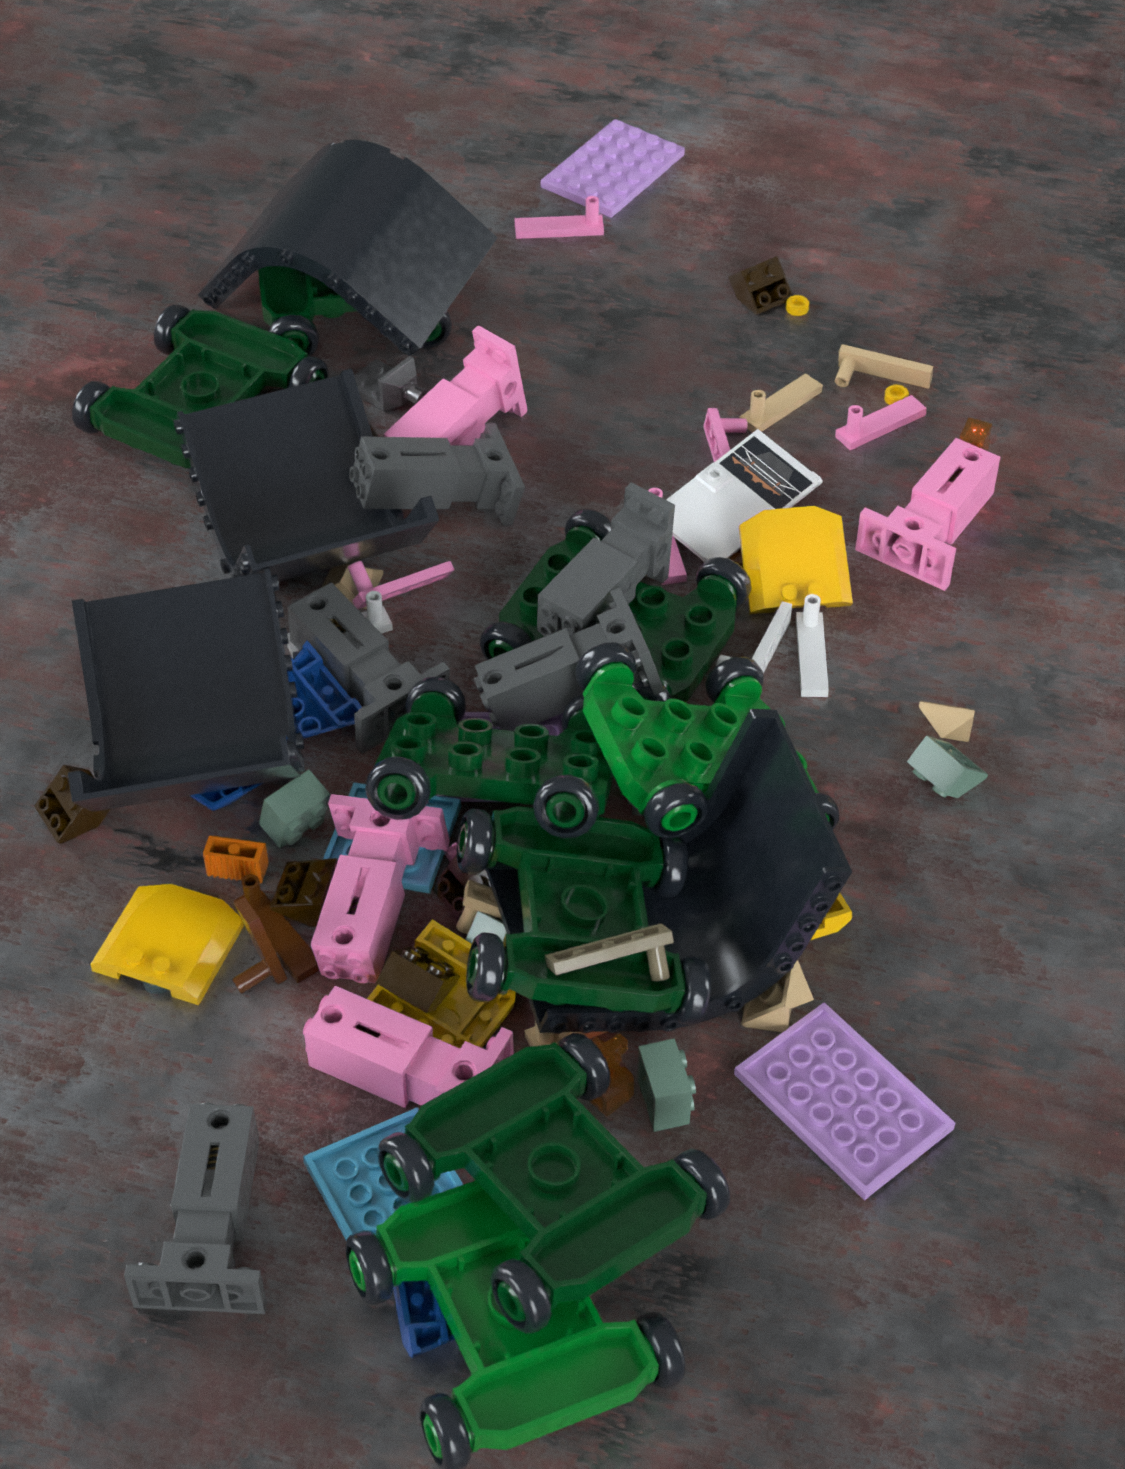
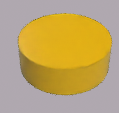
(797, 305)
(895, 393)

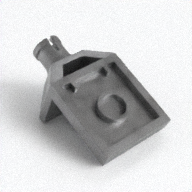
(389, 386)

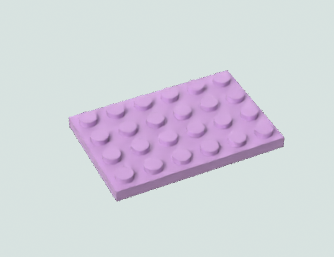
(613, 167)
(844, 1100)

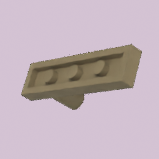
(649, 939)

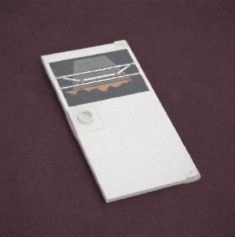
(734, 489)

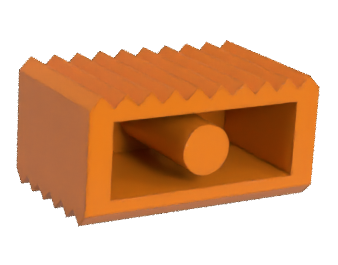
(235, 858)

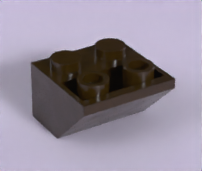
(761, 286)
(63, 816)
(451, 886)
(304, 890)
(417, 978)

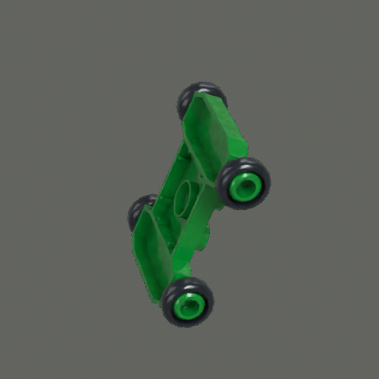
(669, 749)
(518, 1380)

